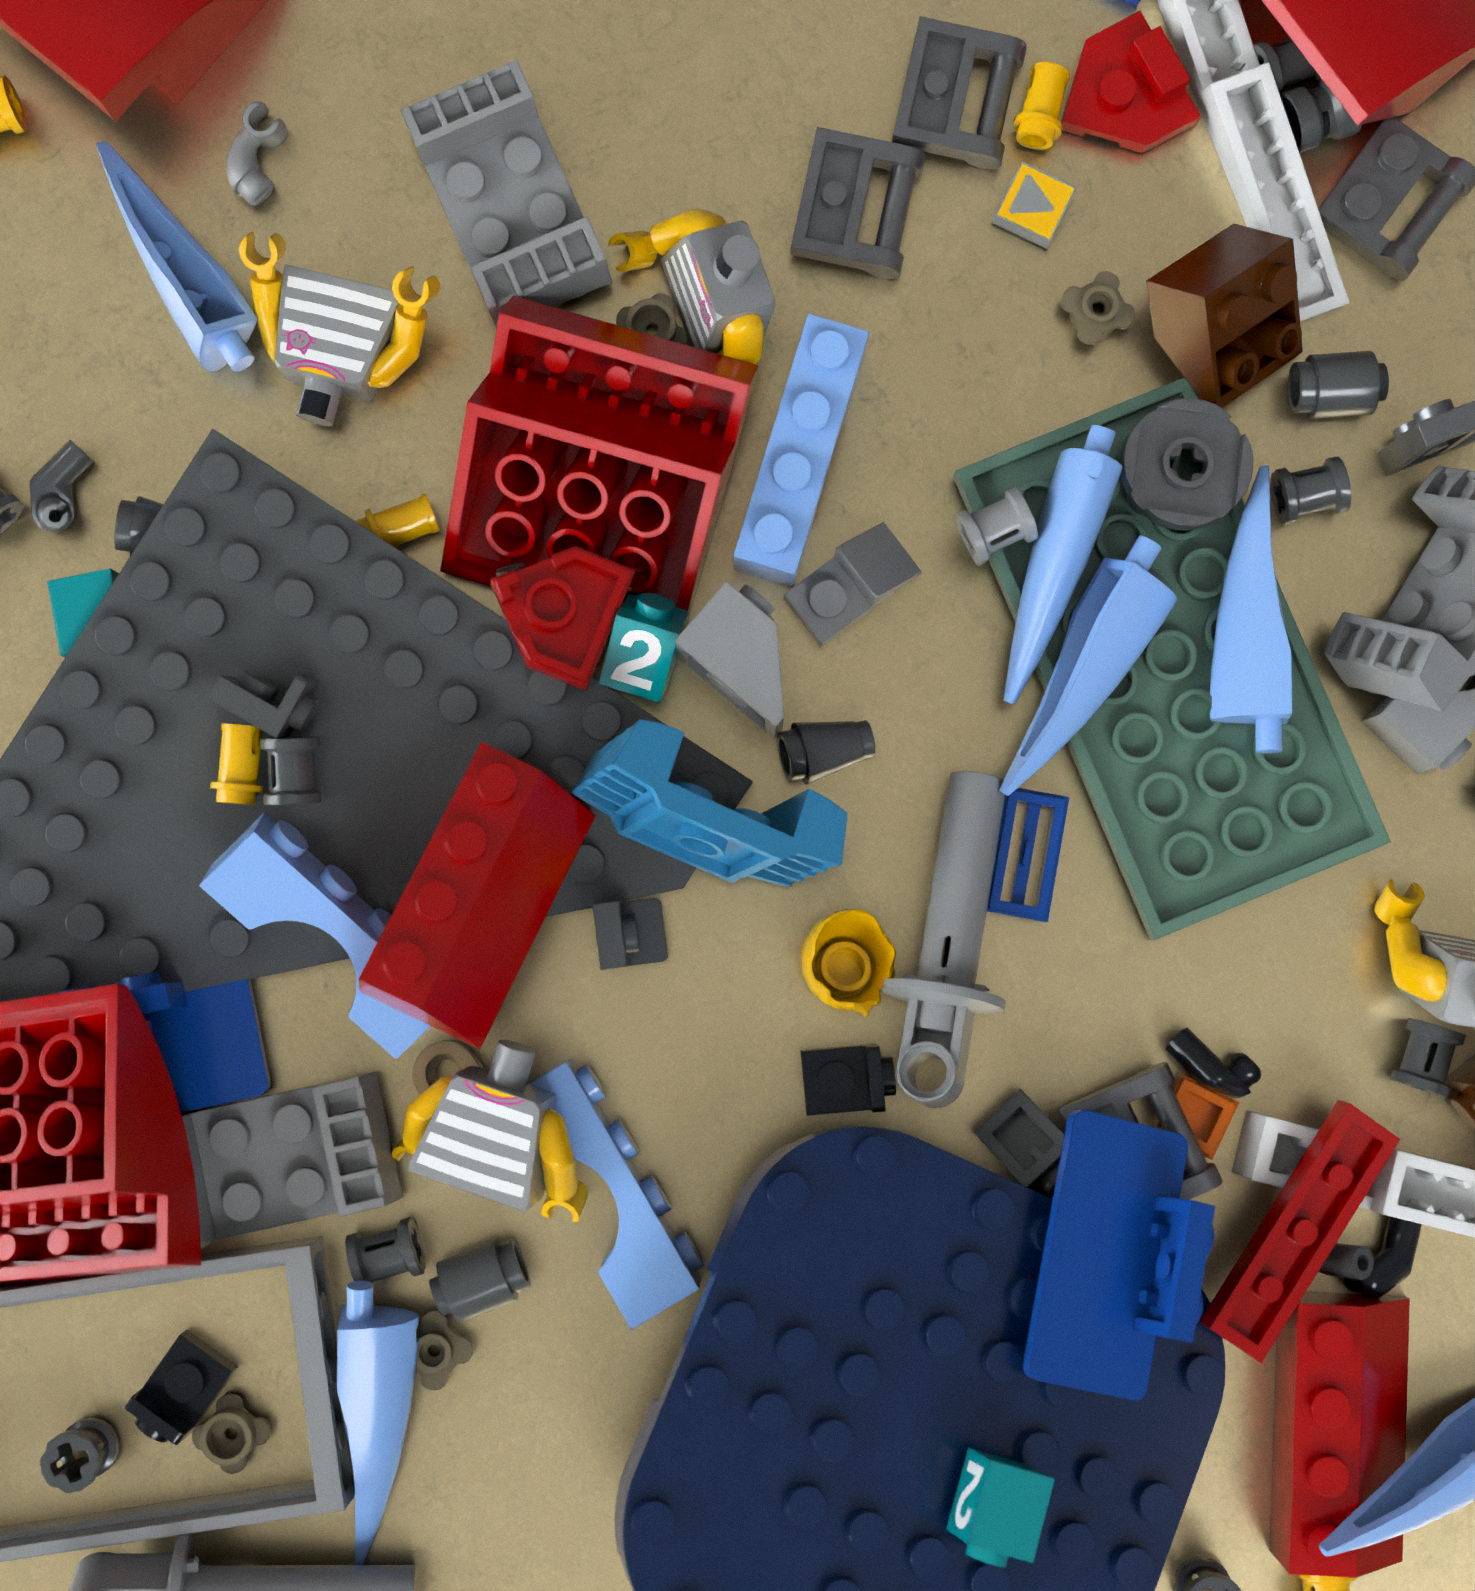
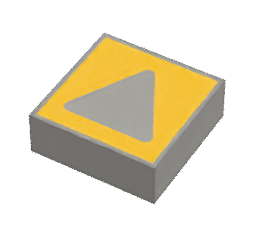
(1034, 204)

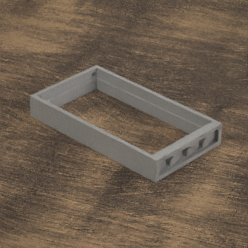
(327, 1437)

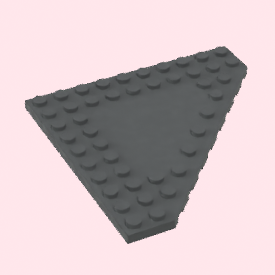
(116, 760)

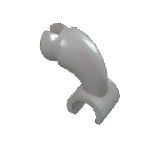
(242, 165)

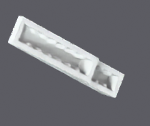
(1254, 140)
(1406, 1187)

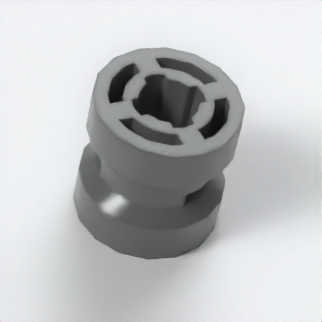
(1316, 115)

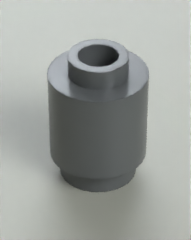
(1337, 384)
(479, 1280)

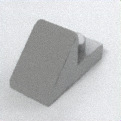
(851, 583)

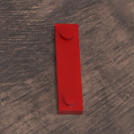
(1299, 1230)

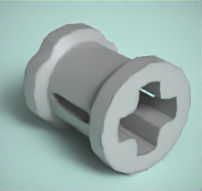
(997, 526)

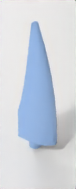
(187, 277)
(1067, 533)
(1251, 641)
(1102, 643)
(375, 1395)
(1422, 1490)

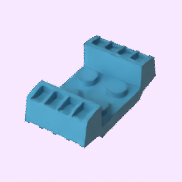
(681, 820)

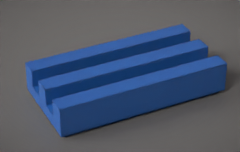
(1050, 858)

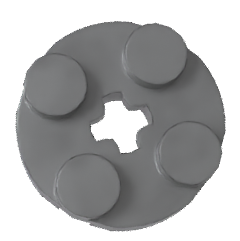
(1214, 442)

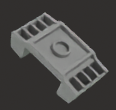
(506, 192)
(1428, 635)
(292, 1157)

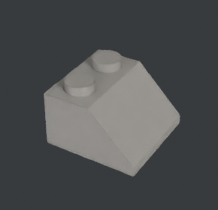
(737, 653)

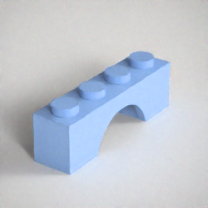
(800, 450)
(275, 878)
(648, 1262)

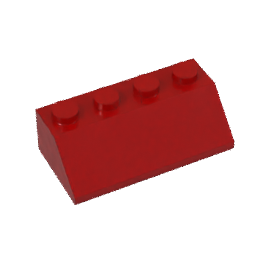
(477, 897)
(1336, 1426)

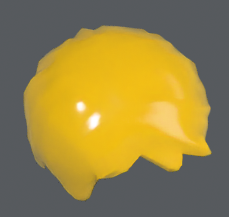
(847, 960)

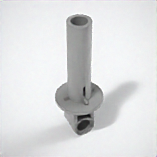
(944, 991)
(182, 1573)

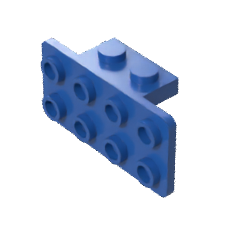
(205, 1038)
(1116, 1258)

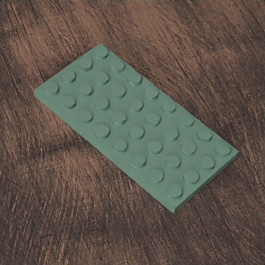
(1182, 796)

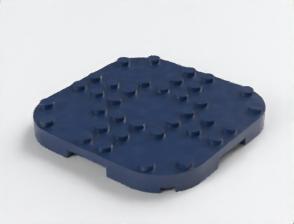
(849, 1359)

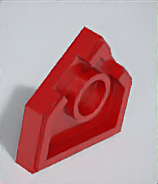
(1130, 88)
(563, 611)

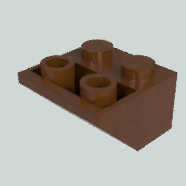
(1229, 311)

